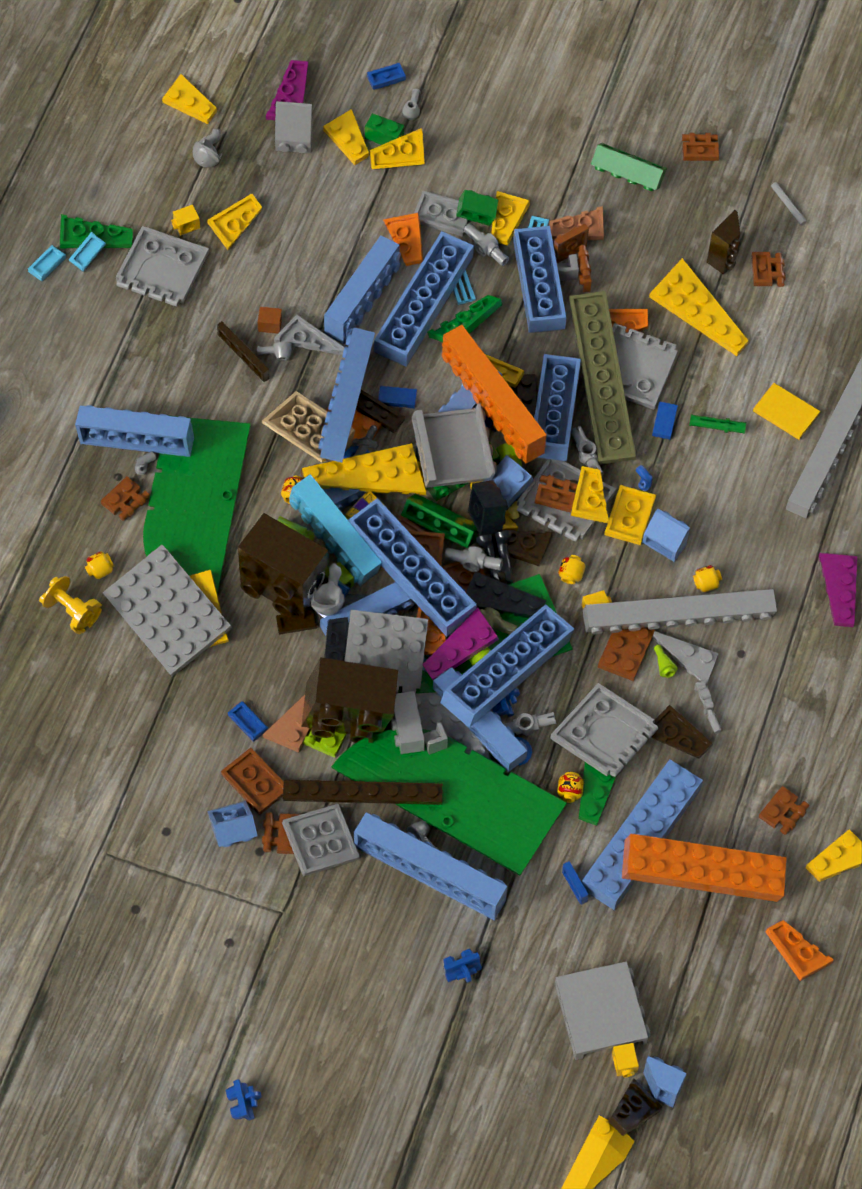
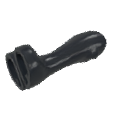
(502, 539)

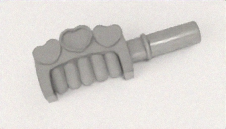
(705, 697)

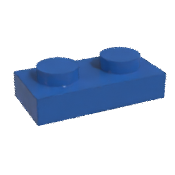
(386, 76)

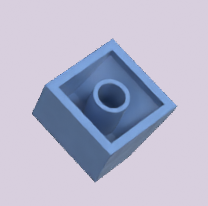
(511, 479)
(232, 824)

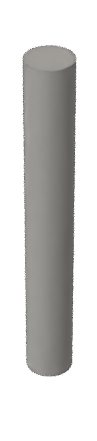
(795, 212)

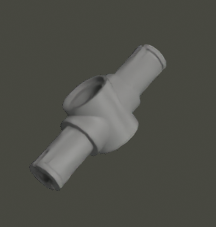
(486, 244)
(584, 444)
(474, 559)
(536, 723)

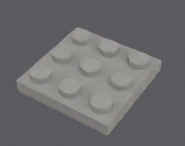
(320, 839)

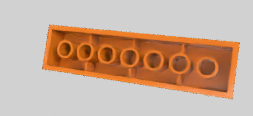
(493, 394)
(704, 867)

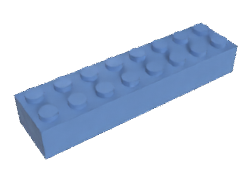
(423, 298)
(346, 395)
(413, 568)
(507, 666)
(652, 817)
(430, 865)

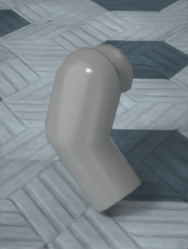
(142, 463)

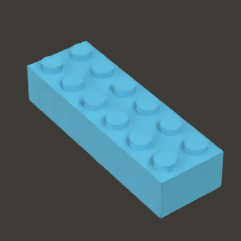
(334, 530)

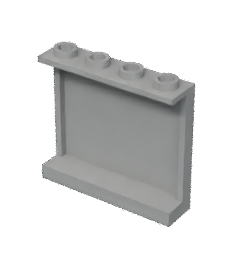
(454, 447)
(601, 1009)

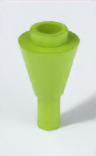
(665, 664)

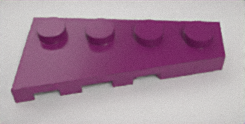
(292, 87)
(840, 581)
(464, 643)

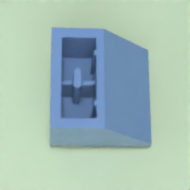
(666, 535)
(664, 1080)

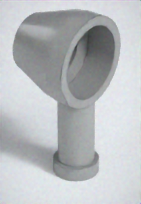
(414, 112)
(281, 349)
(420, 830)

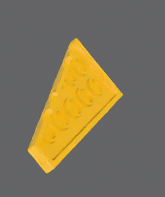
(692, 302)
(376, 471)

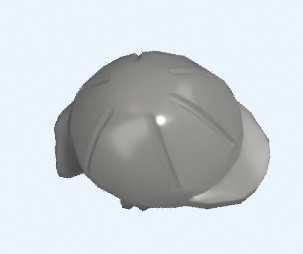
(204, 151)
(329, 597)

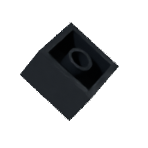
(487, 507)

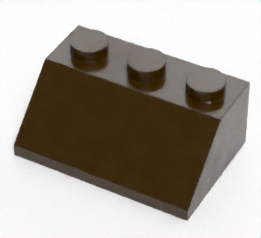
(724, 244)

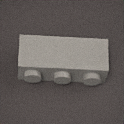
(407, 724)

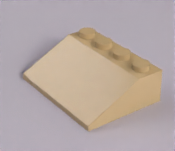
(301, 424)

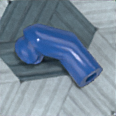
(646, 478)

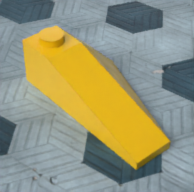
(598, 1156)

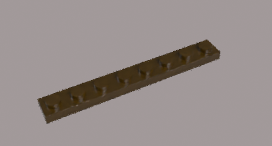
(363, 792)

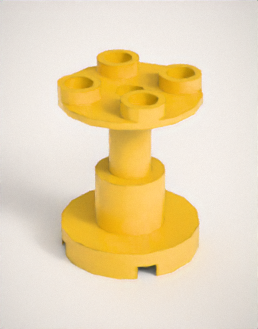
(82, 613)

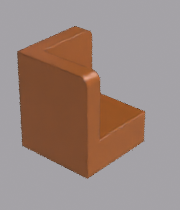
(269, 320)

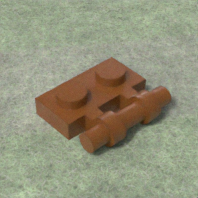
(700, 150)
(585, 269)
(762, 269)
(121, 495)
(554, 497)
(779, 806)
(282, 841)

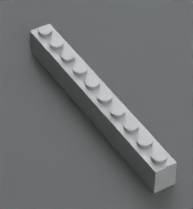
(828, 448)
(679, 610)

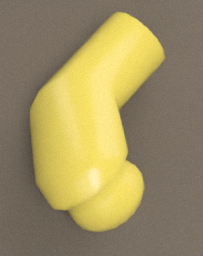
(513, 511)

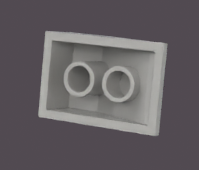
(293, 127)

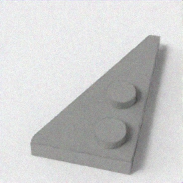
(306, 336)
(691, 657)

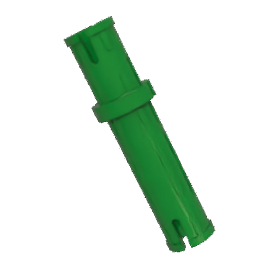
(718, 424)

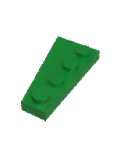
(76, 230)
(469, 319)
(595, 794)

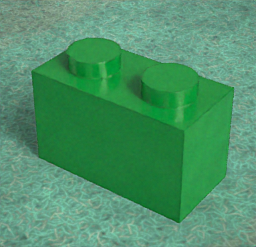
(382, 129)
(477, 207)

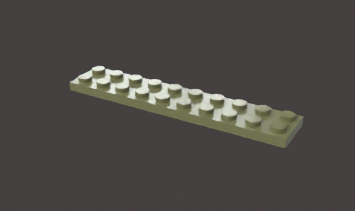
(602, 377)

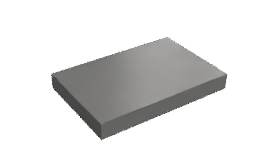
(440, 213)

